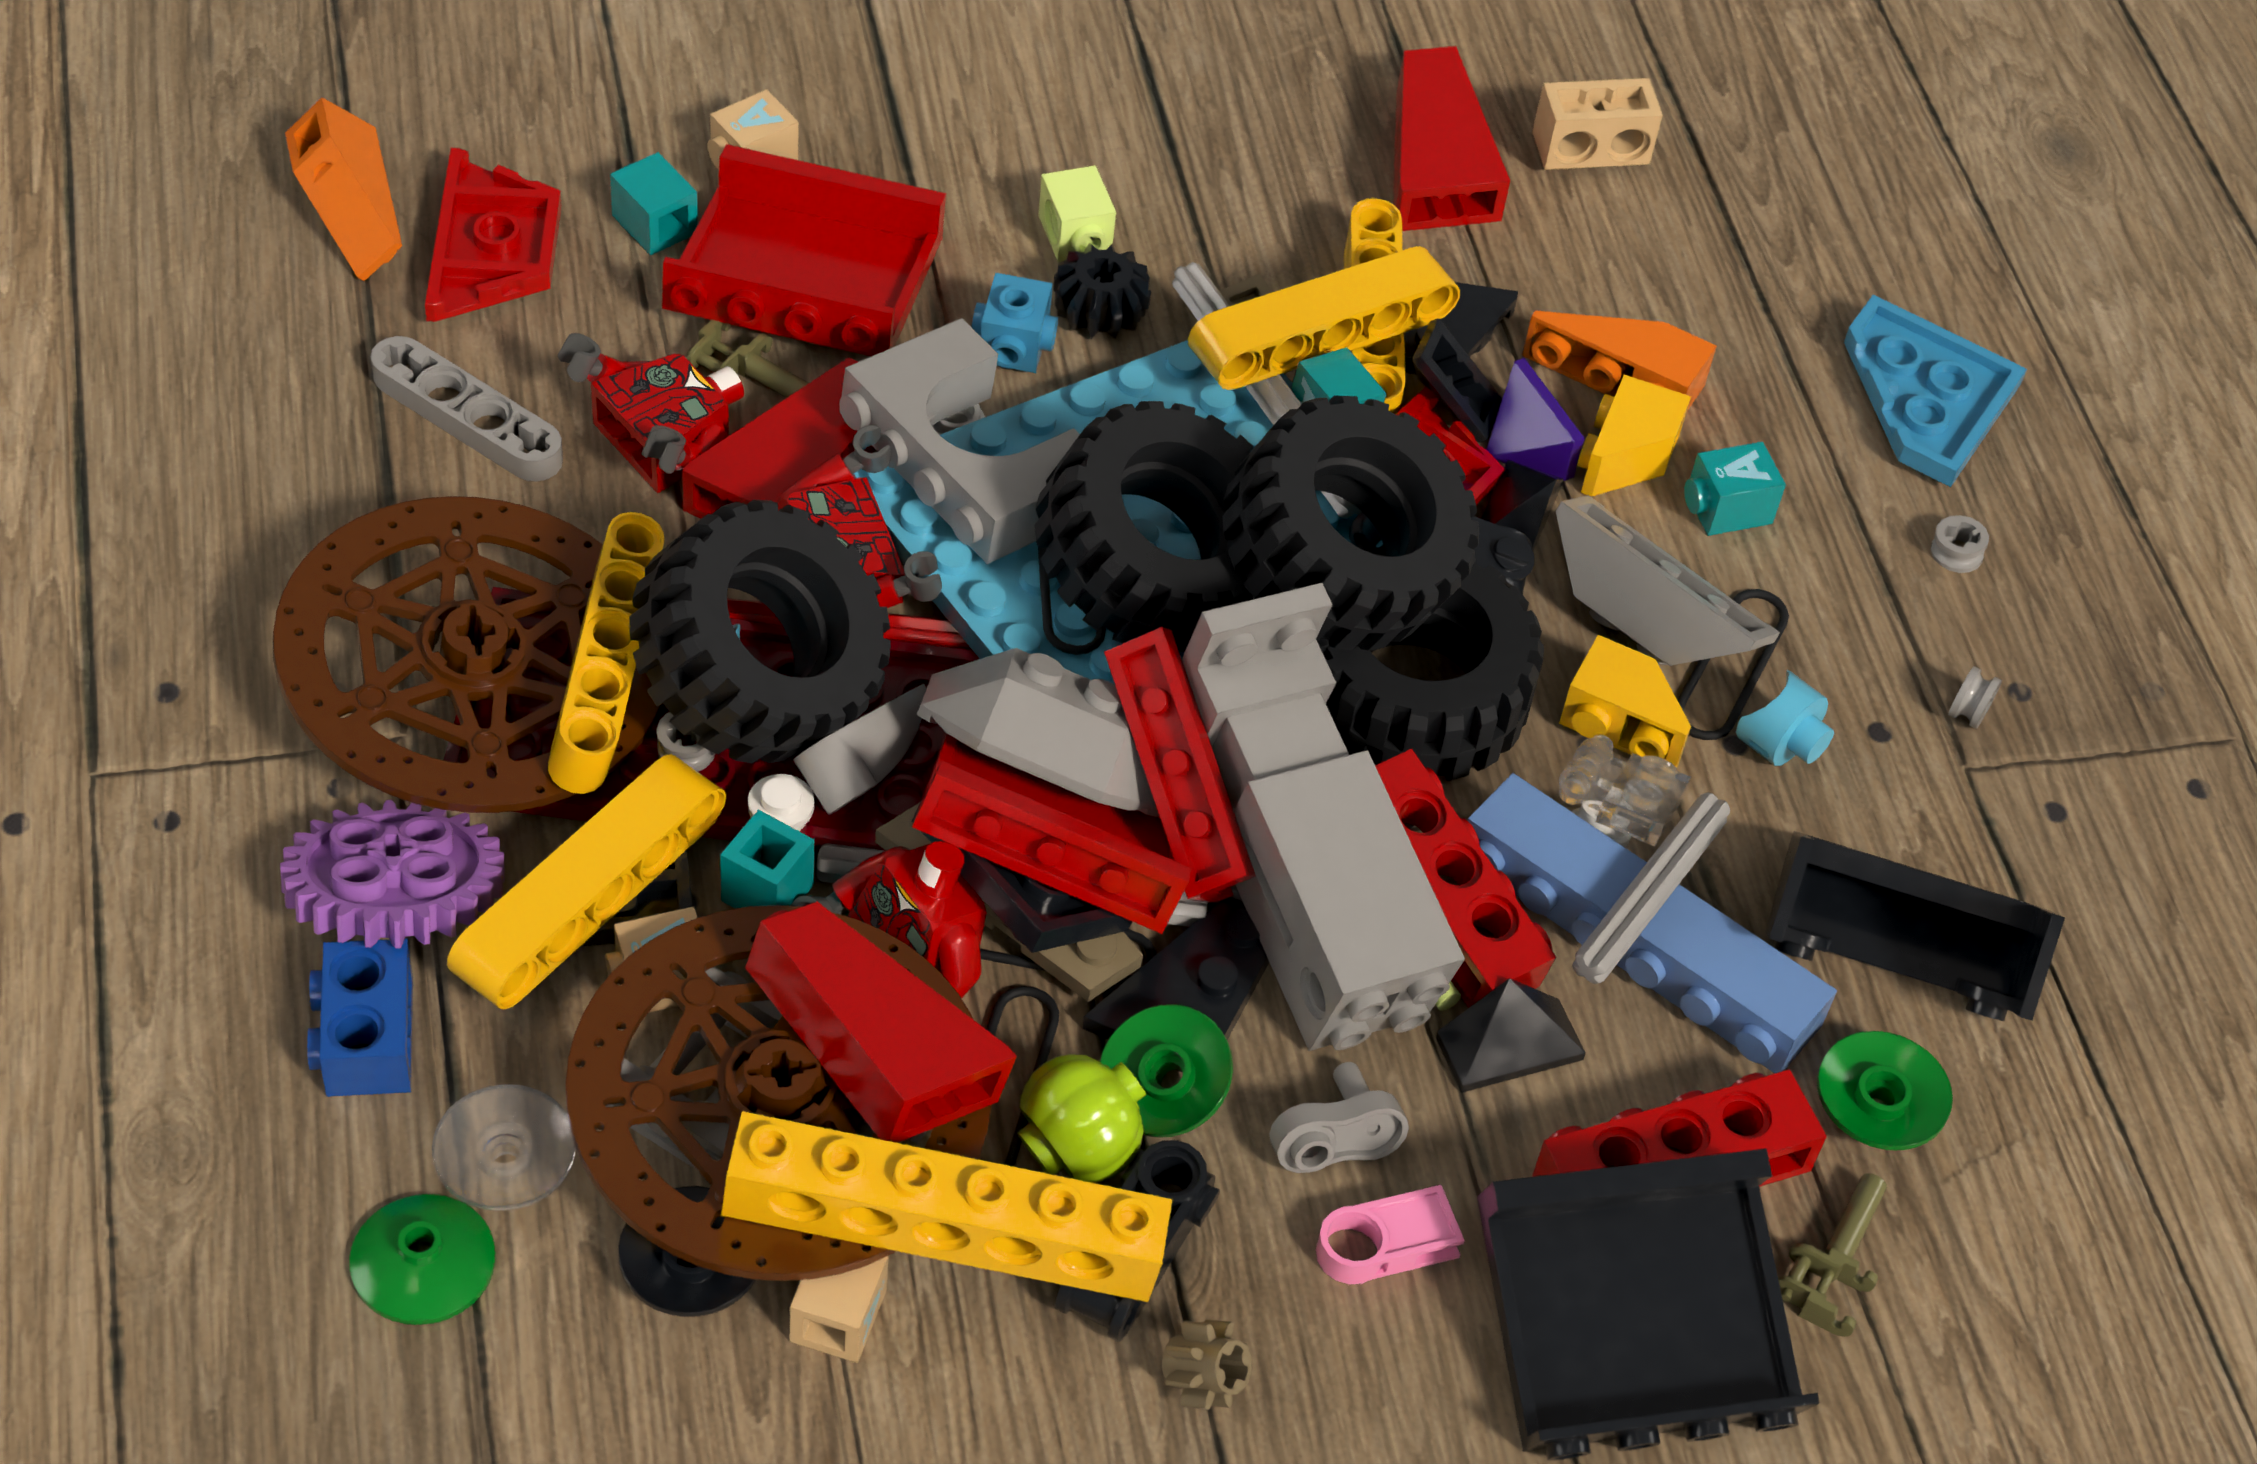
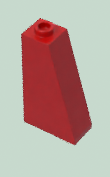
(1443, 146)
(772, 449)
(875, 1026)

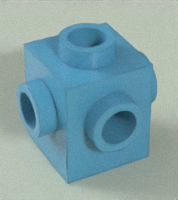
(1017, 321)

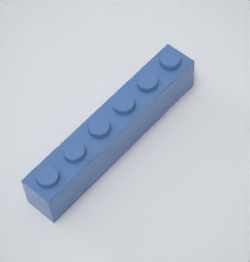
(1686, 951)

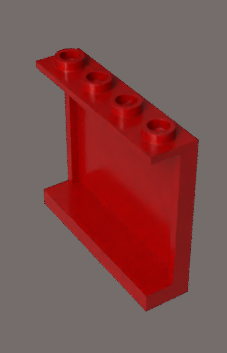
(807, 252)
(1053, 835)

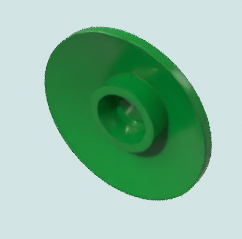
(1169, 1040)
(1886, 1069)
(425, 1284)

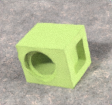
(1076, 211)

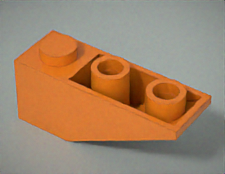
(346, 181)
(1607, 348)

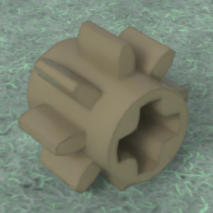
(1207, 1364)

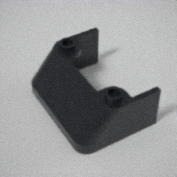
(1914, 925)

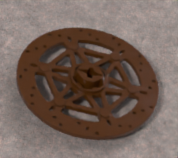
(469, 654)
(761, 1075)

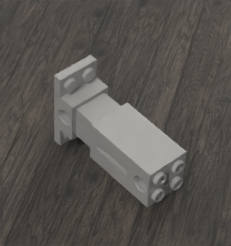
(1334, 869)

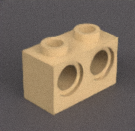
(1597, 123)

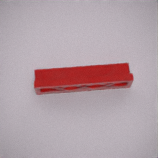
(1180, 764)

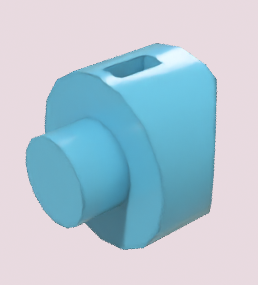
(1789, 725)

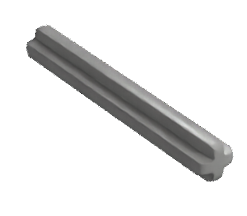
(1651, 888)

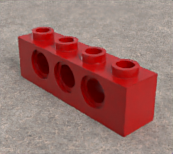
(1483, 894)
(1763, 1108)

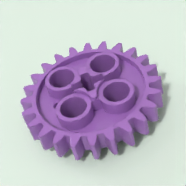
(392, 873)

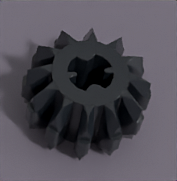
(1101, 290)

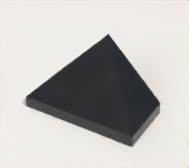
(1456, 380)
(1523, 499)
(1508, 1037)

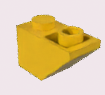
(1634, 438)
(1626, 700)

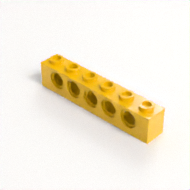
(946, 1207)

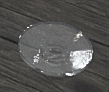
(499, 1123)

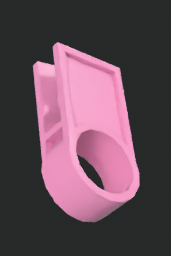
(1406, 1229)

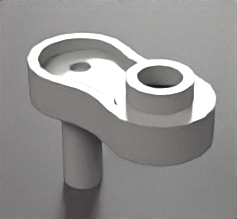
(1357, 1128)

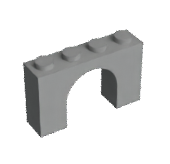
(922, 382)

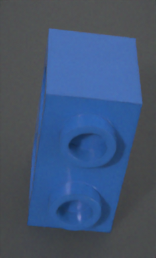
(369, 1016)

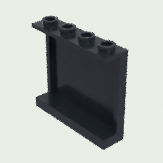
(1640, 1303)

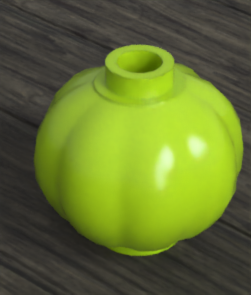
(1082, 1117)

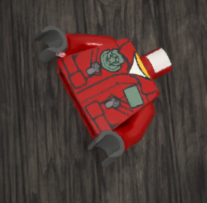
(654, 410)
(850, 507)
(920, 902)

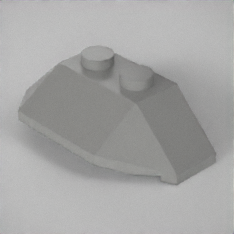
(1649, 592)
(1043, 723)

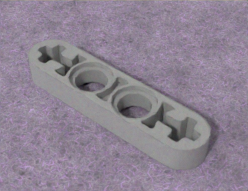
(471, 403)

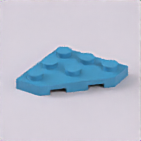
(1929, 387)

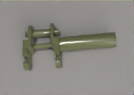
(744, 360)
(1836, 1262)

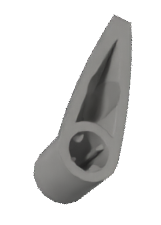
(861, 752)

